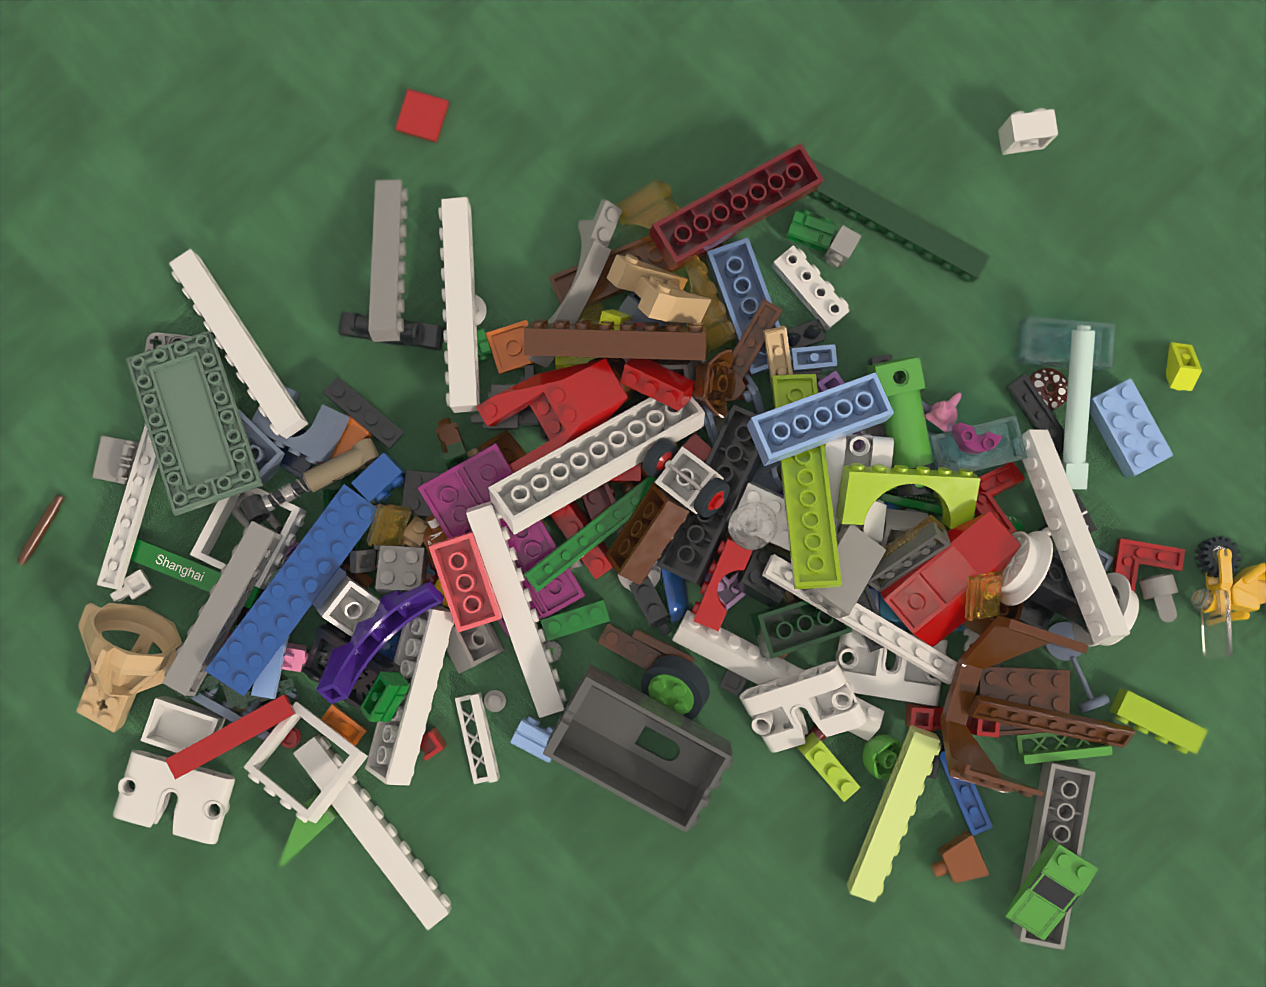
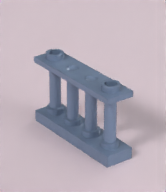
(207, 700)

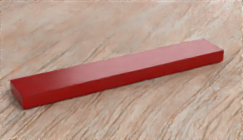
(230, 736)

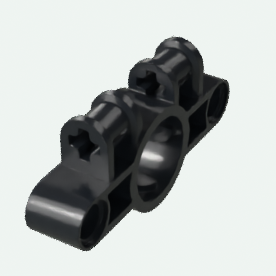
(414, 333)

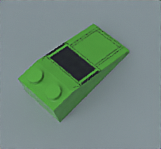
(1050, 889)

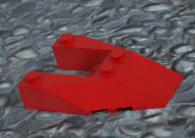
(564, 402)

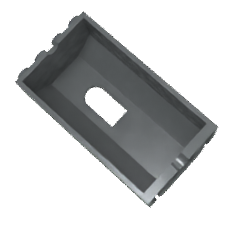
(599, 742)

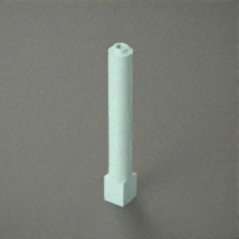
(1078, 406)

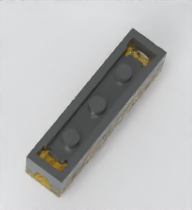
(909, 552)

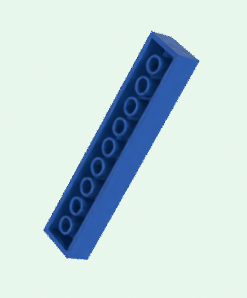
(292, 591)

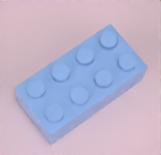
(1128, 428)

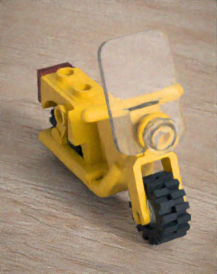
(1240, 594)

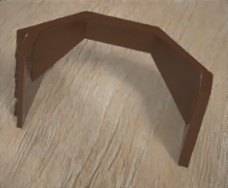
(998, 643)

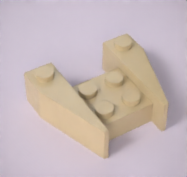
(659, 291)

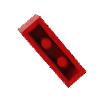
(658, 382)

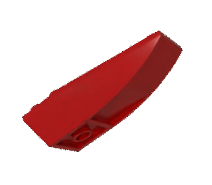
(934, 594)

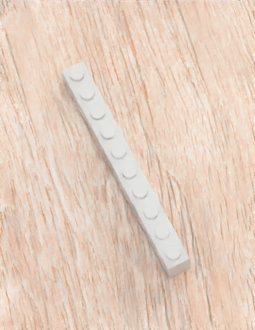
(460, 305)
(238, 343)
(1073, 539)
(516, 608)
(748, 662)
(376, 834)

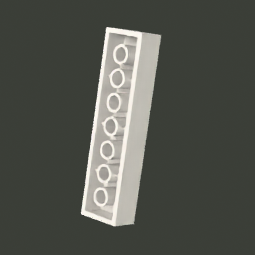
(421, 659)

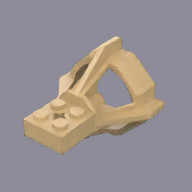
(121, 673)

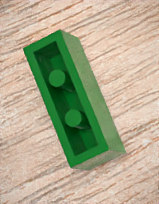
(575, 620)

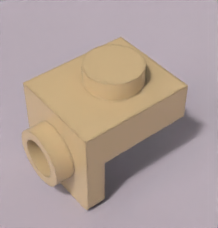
(414, 533)

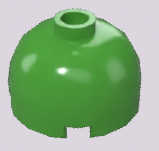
(881, 755)

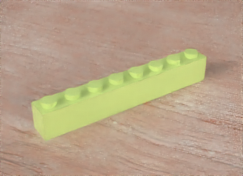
(893, 813)

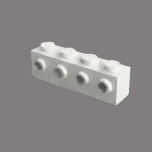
(810, 287)

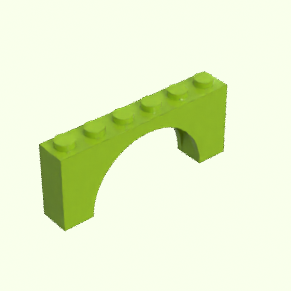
(864, 485)

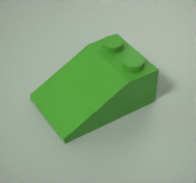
(304, 832)

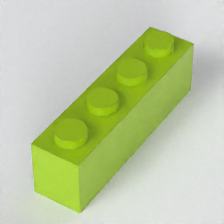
(1158, 721)

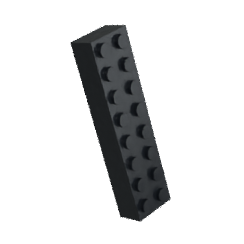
(698, 538)

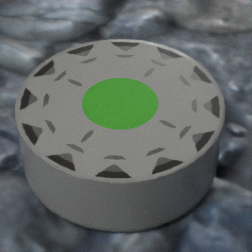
(555, 649)

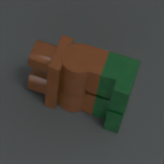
(451, 442)

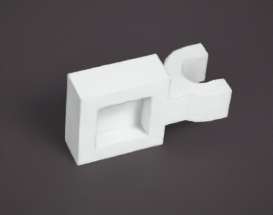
(134, 585)

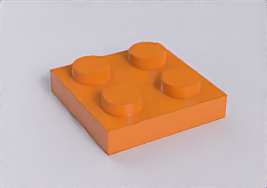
(508, 347)

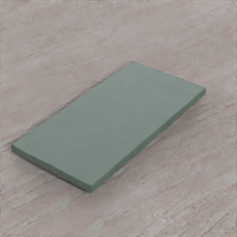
(193, 422)

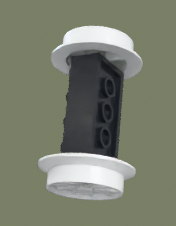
(1041, 577)

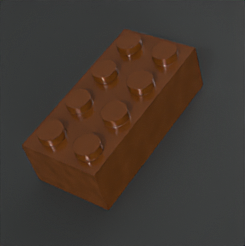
(646, 534)
(1027, 686)

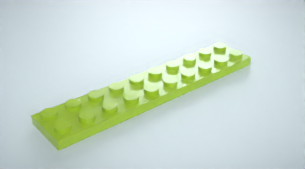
(807, 499)

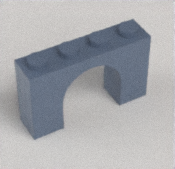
(318, 441)

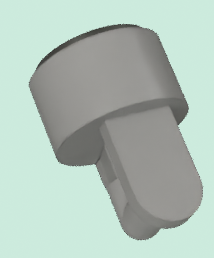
(1161, 589)

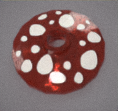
(1046, 376)

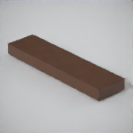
(753, 337)

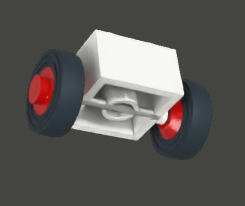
(686, 477)

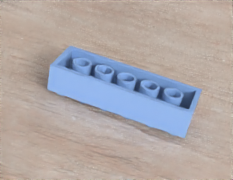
(819, 419)

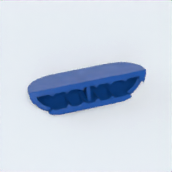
(676, 595)

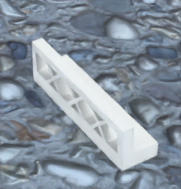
(484, 738)

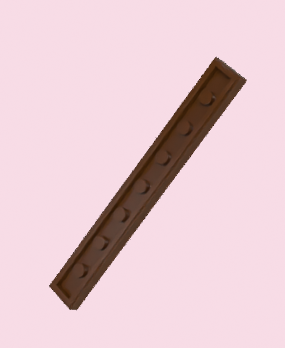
(1050, 721)

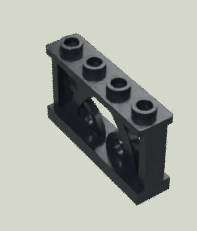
(337, 638)

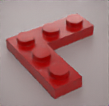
(993, 484)
(1132, 553)

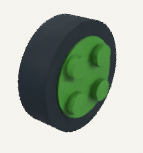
(676, 685)

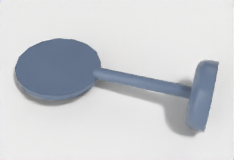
(1065, 629)

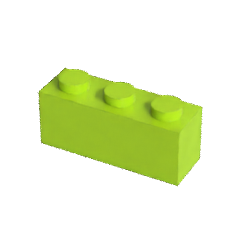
(828, 767)

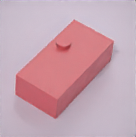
(465, 581)

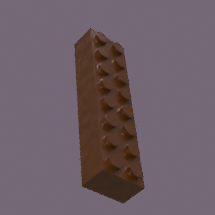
(616, 341)

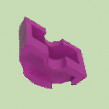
(972, 443)

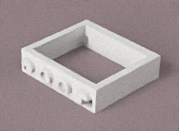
(217, 521)
(335, 785)

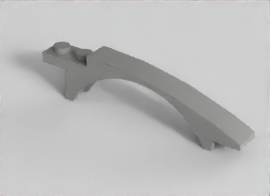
(594, 254)

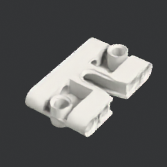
(874, 451)
(871, 677)
(813, 689)
(195, 793)

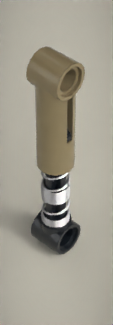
(361, 456)

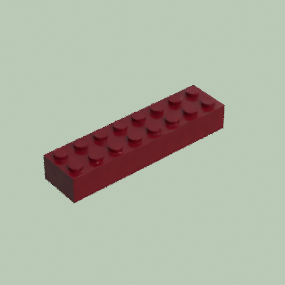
(735, 206)

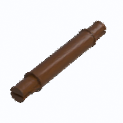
(40, 529)

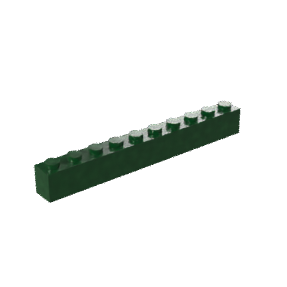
(899, 225)

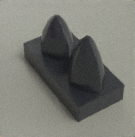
(805, 334)

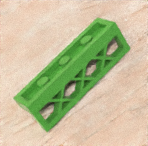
(1056, 753)

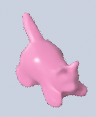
(944, 413)

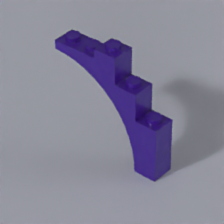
(370, 635)

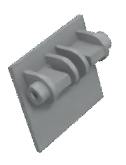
(115, 459)

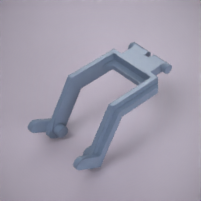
(765, 475)

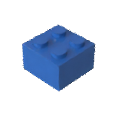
(380, 479)

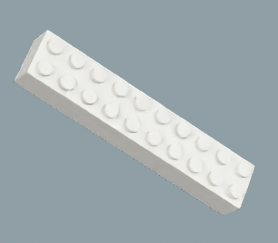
(590, 461)

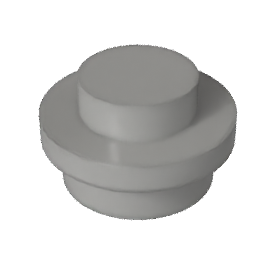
(495, 700)

